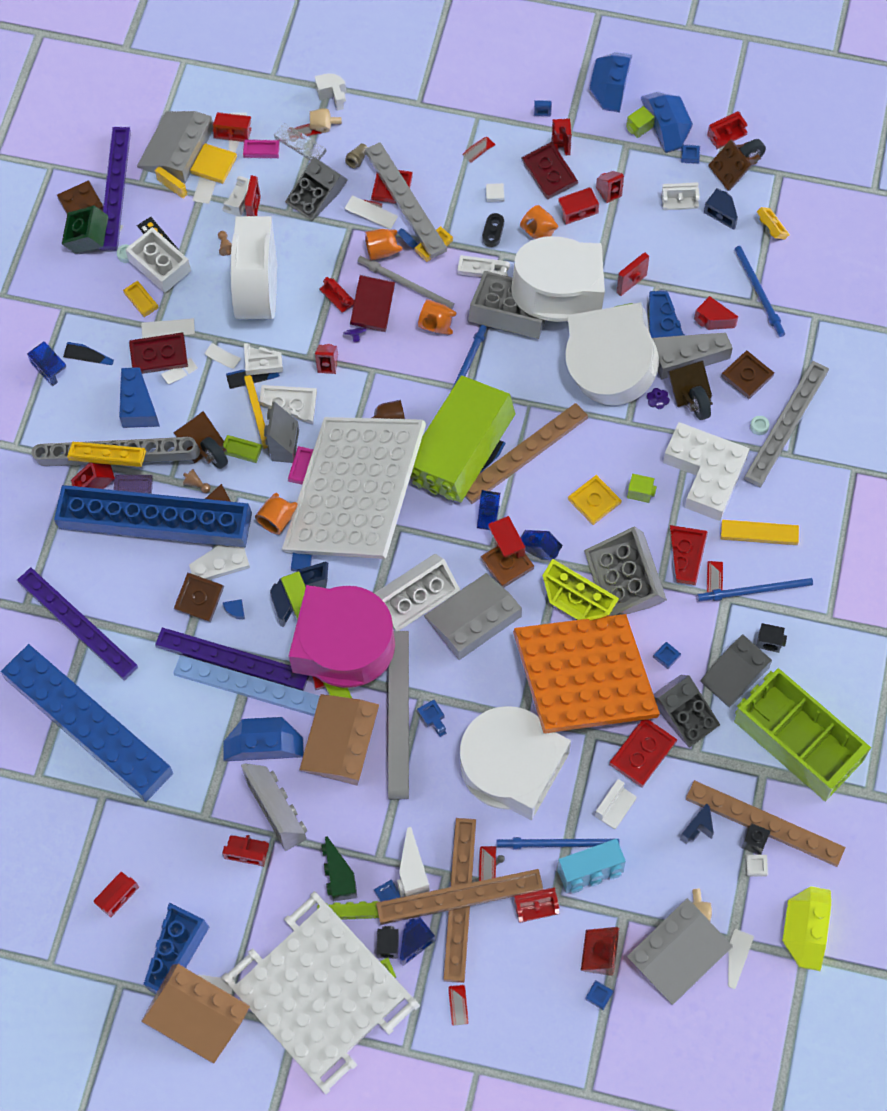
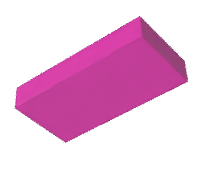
(261, 149)
(300, 465)

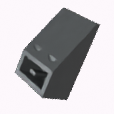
(315, 189)
(281, 434)
(686, 709)

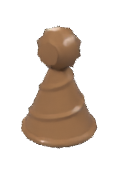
(225, 246)
(193, 480)

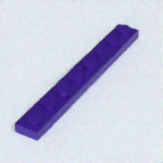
(115, 185)
(77, 623)
(230, 658)

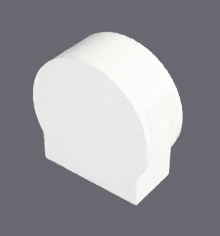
(253, 268)
(558, 278)
(612, 353)
(511, 760)

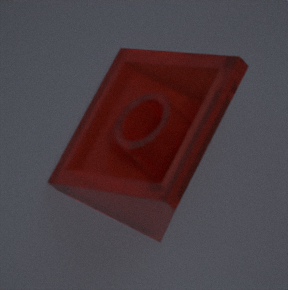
(600, 950)

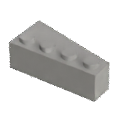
(688, 349)

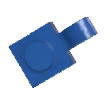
(432, 715)

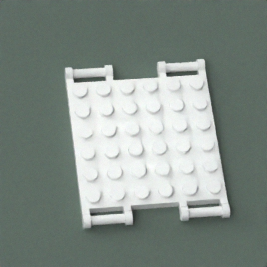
(320, 992)

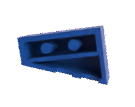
(135, 401)

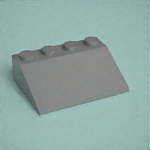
(177, 143)
(497, 309)
(627, 571)
(474, 615)
(274, 805)
(680, 951)

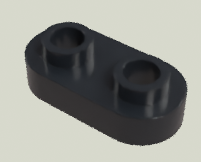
(493, 231)

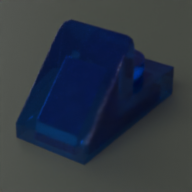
(488, 509)

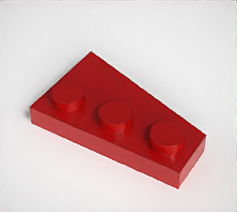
(688, 551)

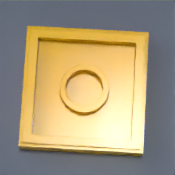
(213, 163)
(594, 500)

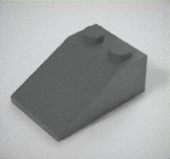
(736, 670)

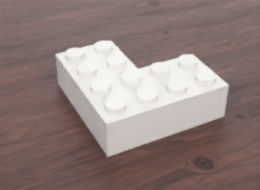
(714, 463)

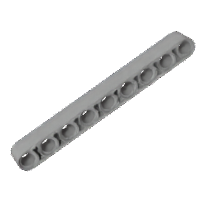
(161, 452)
(399, 719)

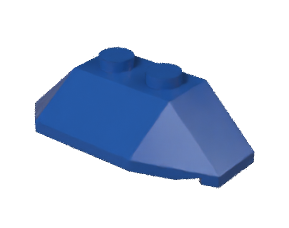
(610, 80)
(671, 119)
(263, 740)

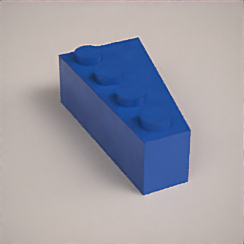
(177, 944)

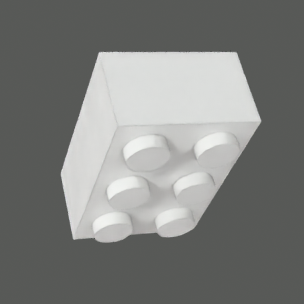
(158, 260)

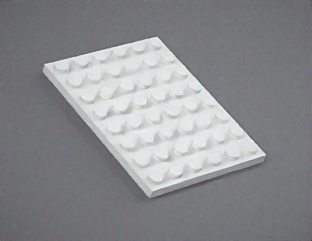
(354, 487)

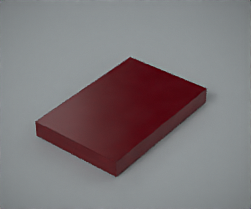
(549, 170)
(372, 303)
(159, 353)

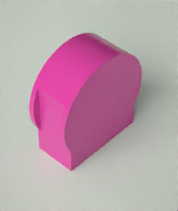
(342, 636)

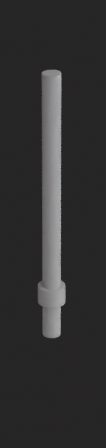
(375, 267)

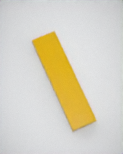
(256, 409)
(106, 454)
(759, 532)

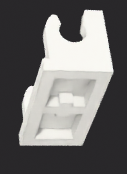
(680, 196)
(236, 203)

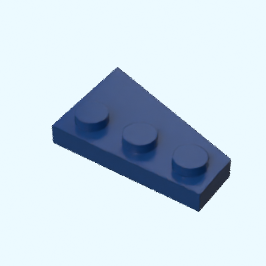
(662, 316)

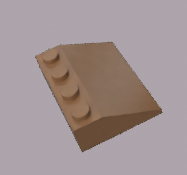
(339, 738)
(195, 1013)

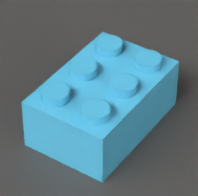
(591, 866)

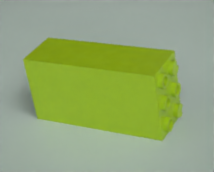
(461, 438)
(801, 733)

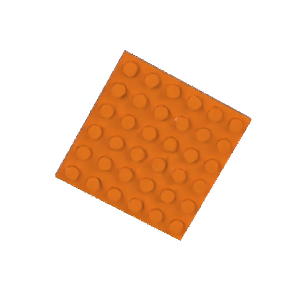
(585, 673)

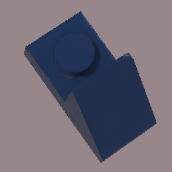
(315, 575)
(701, 822)

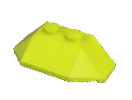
(576, 594)
(808, 927)

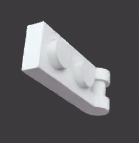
(476, 266)

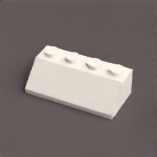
(418, 591)

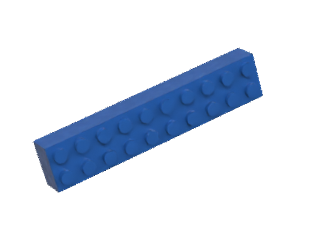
(153, 516)
(87, 722)

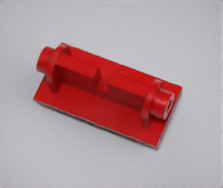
(336, 294)

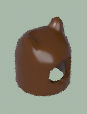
(389, 410)

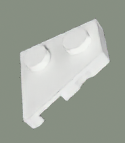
(261, 360)

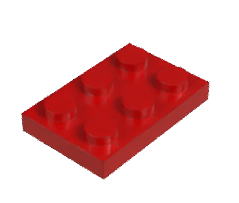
(643, 752)

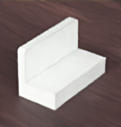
(615, 805)

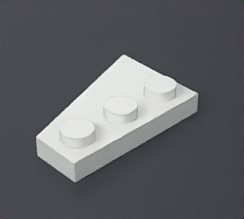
(297, 401)
(220, 562)

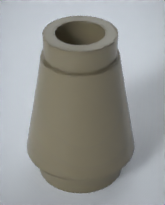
(356, 156)

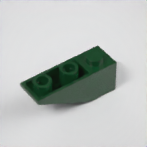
(342, 878)

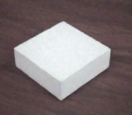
(495, 192)
(756, 866)

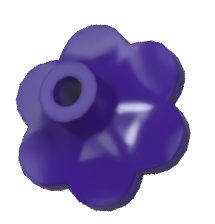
(355, 333)
(658, 398)

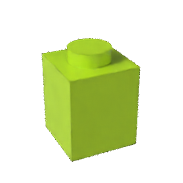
(640, 122)
(641, 488)

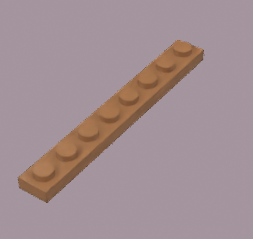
(526, 451)
(780, 829)
(459, 896)
(459, 918)

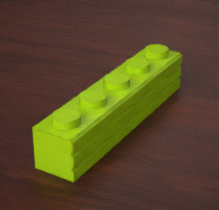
(355, 911)

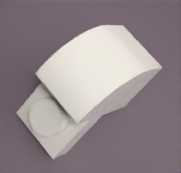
(330, 86)

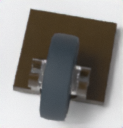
(692, 389)

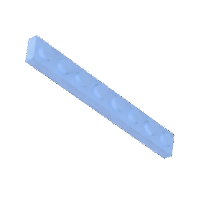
(246, 685)

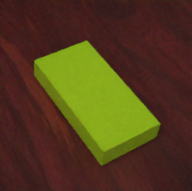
(242, 448)

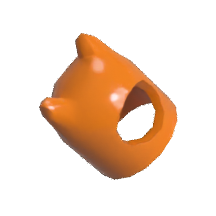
(541, 226)
(381, 243)
(436, 317)
(277, 512)

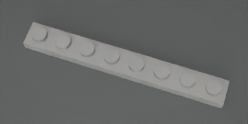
(406, 200)
(786, 424)

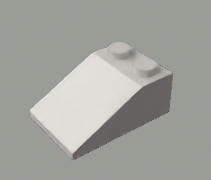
(412, 872)

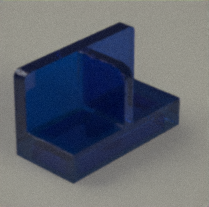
(46, 362)

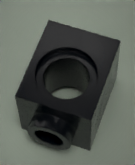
(771, 637)
(756, 839)
(387, 942)

